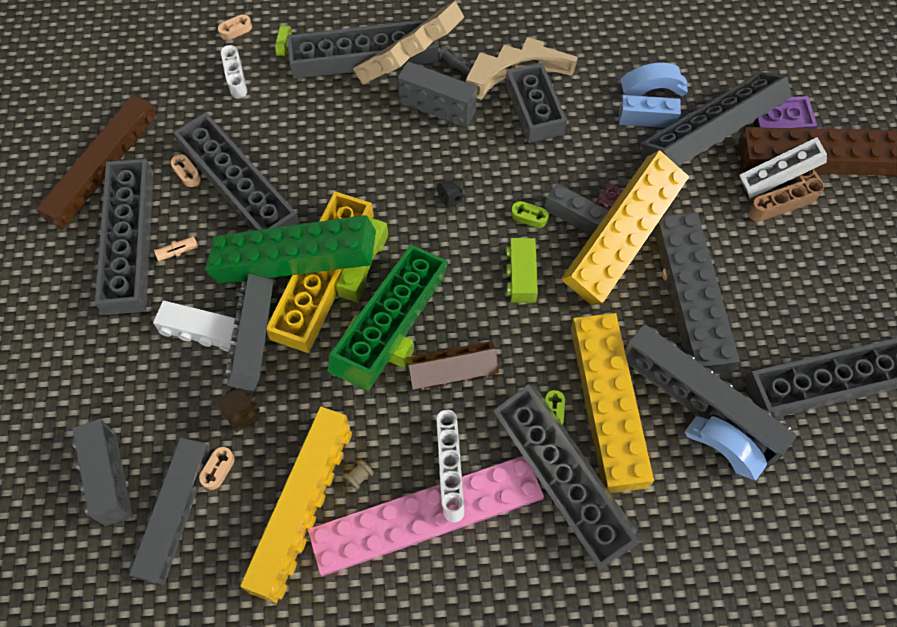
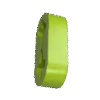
(282, 42)
(529, 214)
(559, 411)

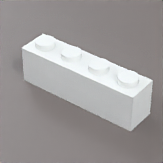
(783, 168)
(195, 325)

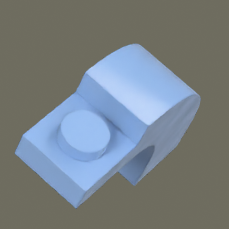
(653, 77)
(731, 442)

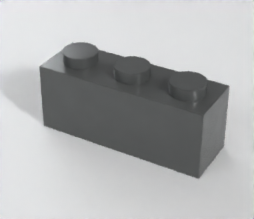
(574, 209)

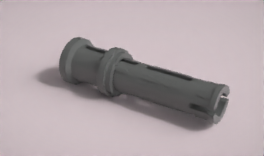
(454, 60)

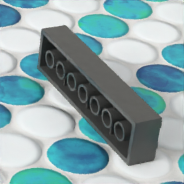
(345, 48)
(719, 118)
(234, 175)
(125, 238)
(695, 292)
(825, 379)
(704, 392)
(567, 477)

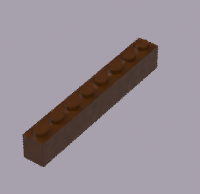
(90, 168)

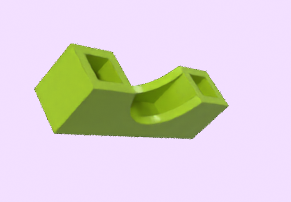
(353, 280)

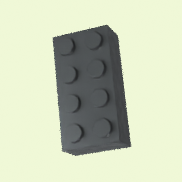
(437, 94)
(535, 102)
(101, 473)

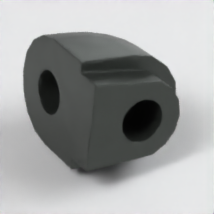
(449, 193)

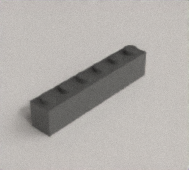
(250, 333)
(170, 512)

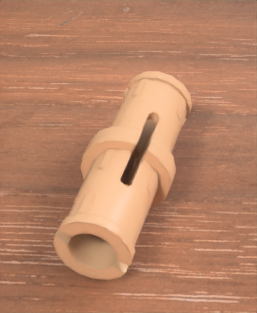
(162, 253)

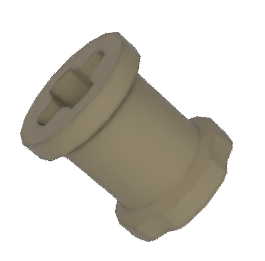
(358, 474)

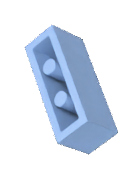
(649, 111)

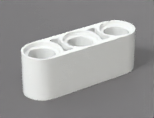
(233, 71)

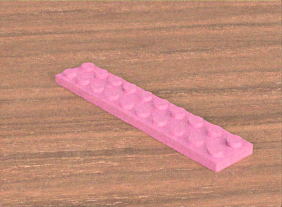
(421, 516)

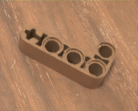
(801, 192)

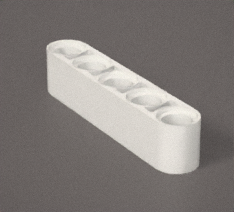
(453, 473)

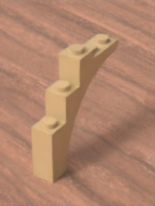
(411, 44)
(491, 70)

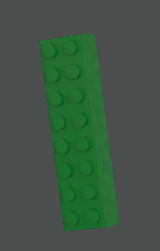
(292, 249)
(387, 318)

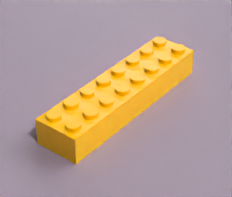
(625, 228)
(312, 294)
(611, 404)
(297, 506)

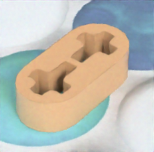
(234, 27)
(188, 169)
(212, 466)

